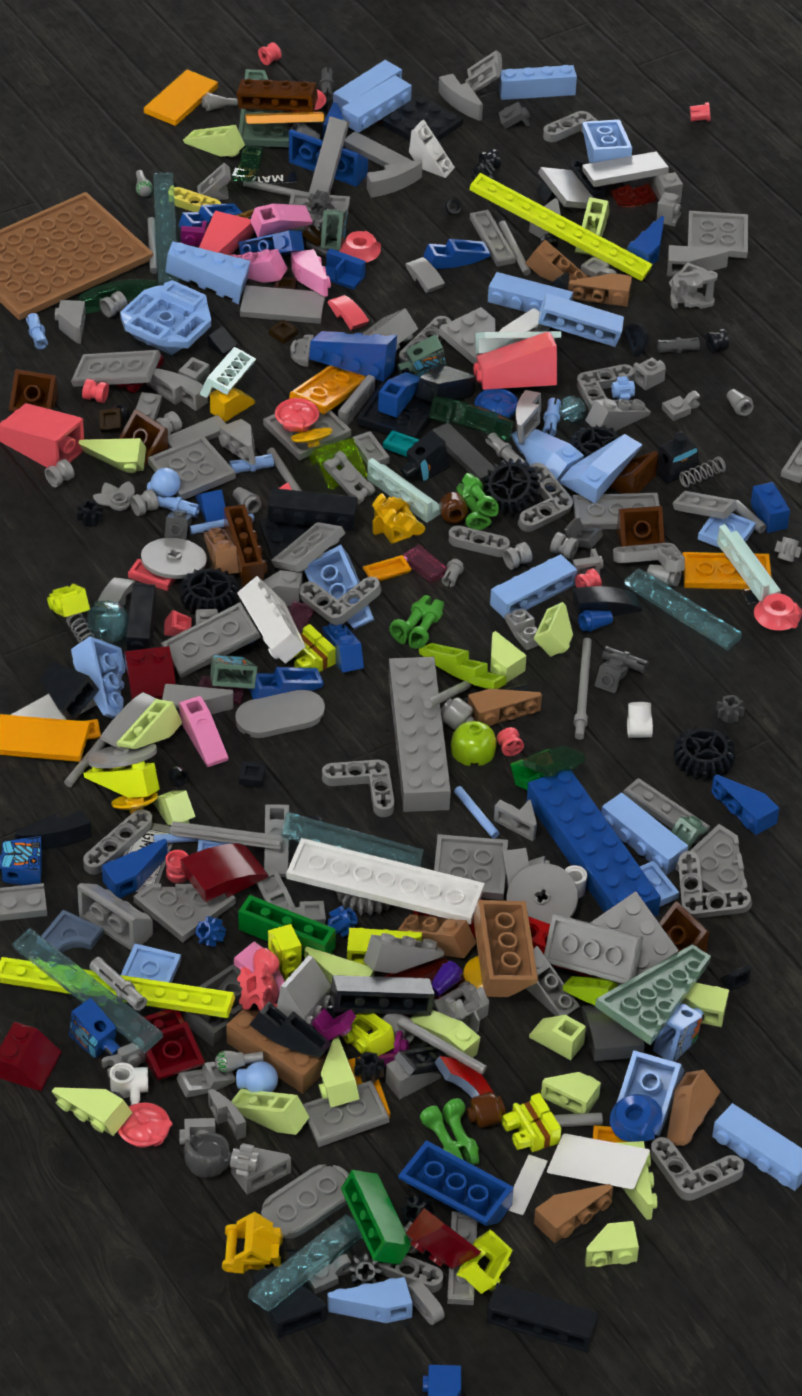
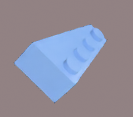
(209, 269)

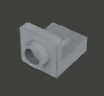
(584, 564)
(196, 1127)

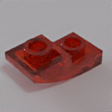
(634, 197)

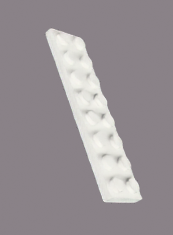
(385, 880)

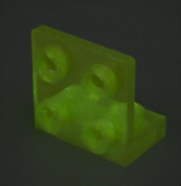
(327, 452)

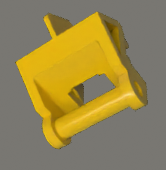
(395, 527)
(260, 1246)

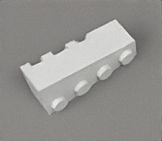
(272, 619)

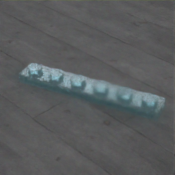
(683, 609)
(300, 827)
(305, 1263)

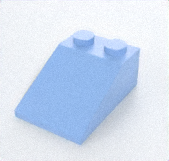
(606, 140)
(652, 1078)

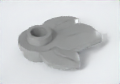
(115, 497)

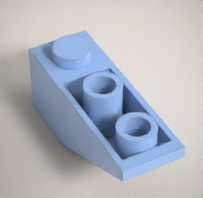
(378, 1301)

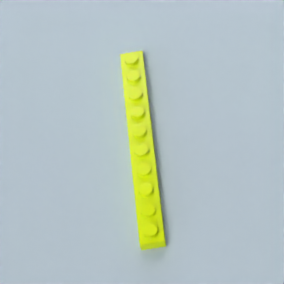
(561, 227)
(157, 993)

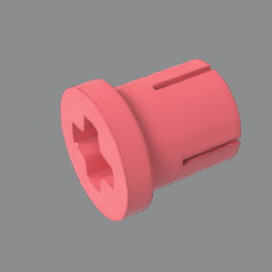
(700, 112)

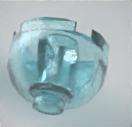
(108, 621)

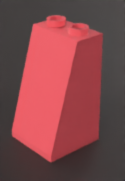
(519, 364)
(43, 434)

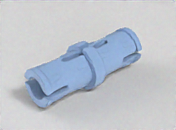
(36, 331)
(551, 416)
(261, 462)
(174, 503)

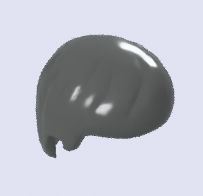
(207, 1154)

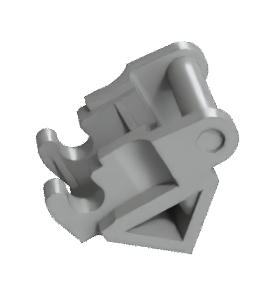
(685, 286)
(471, 1011)

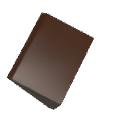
(33, 389)
(149, 431)
(636, 474)
(640, 526)
(684, 928)

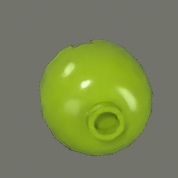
(473, 743)

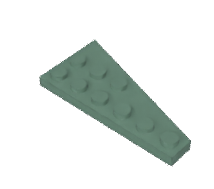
(262, 134)
(653, 996)

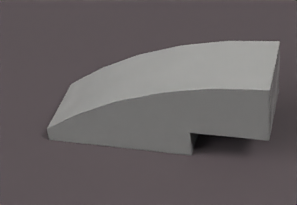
(460, 96)
(393, 177)
(178, 388)
(527, 414)
(126, 718)

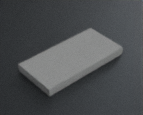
(625, 169)
(282, 304)
(117, 367)
(605, 511)
(214, 636)
(592, 949)

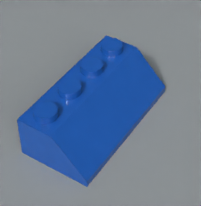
(305, 152)
(458, 1184)

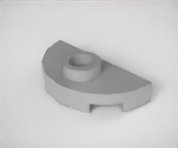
(300, 350)

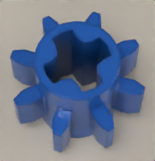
(342, 920)
(210, 931)

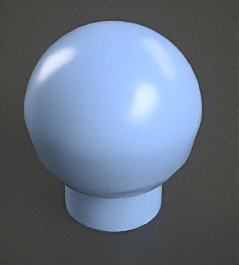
(164, 482)
(257, 1077)

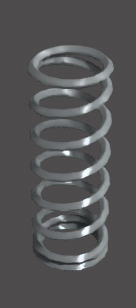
(714, 463)
(79, 620)

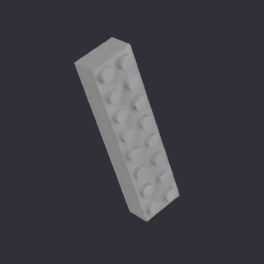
(418, 735)

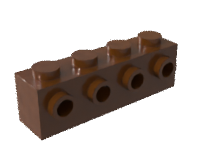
(277, 95)
(249, 554)

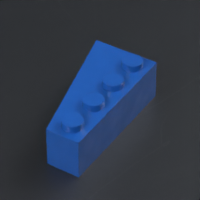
(356, 352)

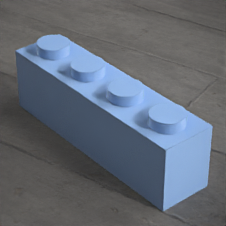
(537, 82)
(365, 83)
(377, 103)
(521, 293)
(580, 319)
(533, 586)
(643, 833)
(760, 1145)

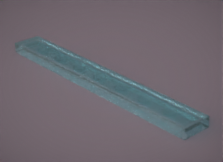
(164, 222)
(84, 986)

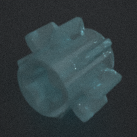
(572, 408)

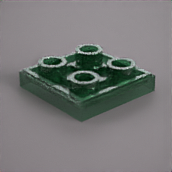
(554, 760)

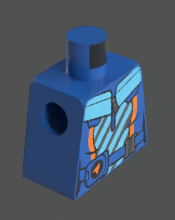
(22, 861)
(93, 1030)

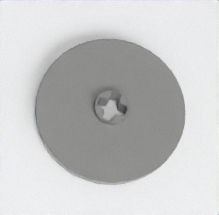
(173, 557)
(117, 757)
(546, 879)

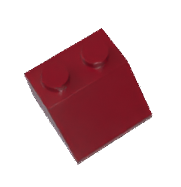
(149, 671)
(27, 1057)
(440, 1240)

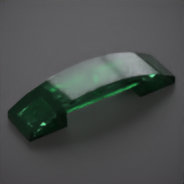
(249, 164)
(129, 288)
(471, 416)

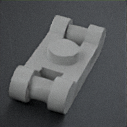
(348, 477)

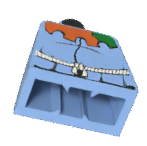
(679, 1032)

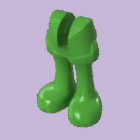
(481, 509)
(420, 610)
(452, 1113)

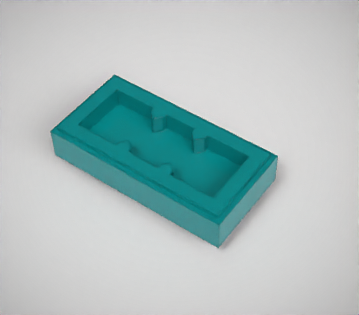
(399, 443)

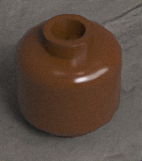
(453, 508)
(486, 1110)

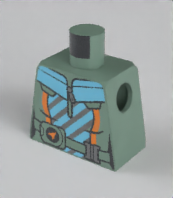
(333, 228)
(423, 357)
(228, 672)

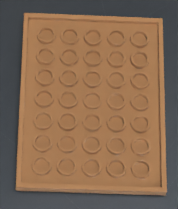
(63, 254)

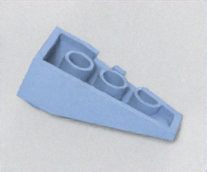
(105, 667)

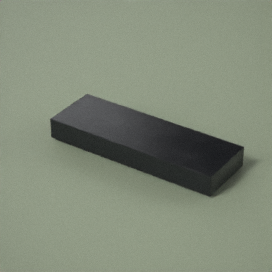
(419, 1060)

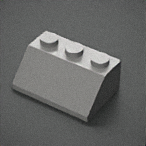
(398, 324)
(116, 916)
(305, 991)

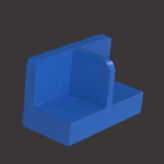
(344, 269)

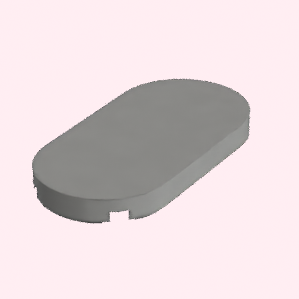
(280, 713)
(306, 1200)

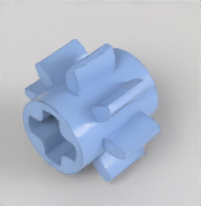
(623, 388)

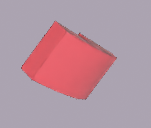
(349, 311)

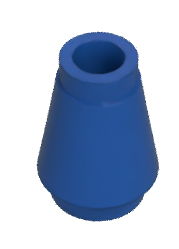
(592, 620)

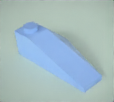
(550, 451)
(599, 470)
(337, 576)

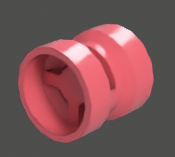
(95, 391)
(173, 866)

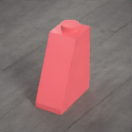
(226, 232)

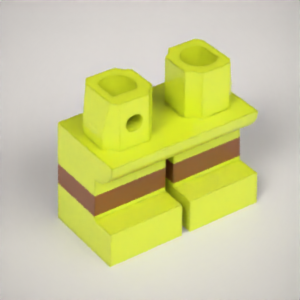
(318, 651)
(535, 1124)

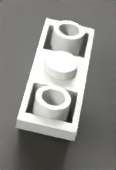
(427, 148)

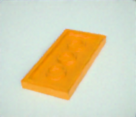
(180, 97)
(294, 117)
(328, 388)
(715, 571)
(43, 737)

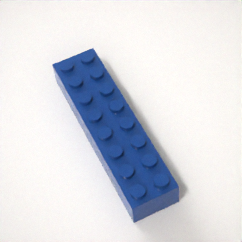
(589, 841)

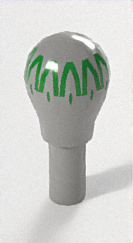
(143, 187)
(229, 1060)

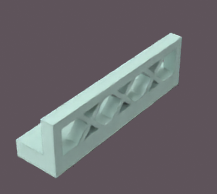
(493, 340)
(227, 367)
(398, 487)
(746, 563)

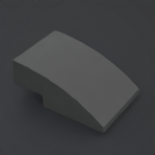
(214, 1028)
(607, 1037)

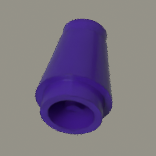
(446, 977)

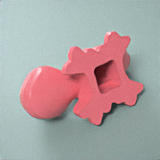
(259, 985)

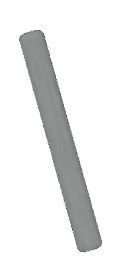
(226, 835)

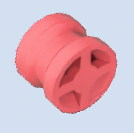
(269, 53)
(590, 578)
(510, 742)

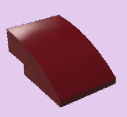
(222, 870)
(177, 1048)

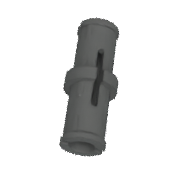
(326, 83)
(678, 345)
(626, 658)

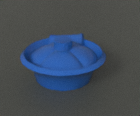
(499, 401)
(636, 1118)

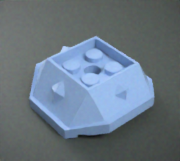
(167, 317)

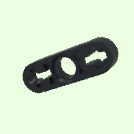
(576, 166)

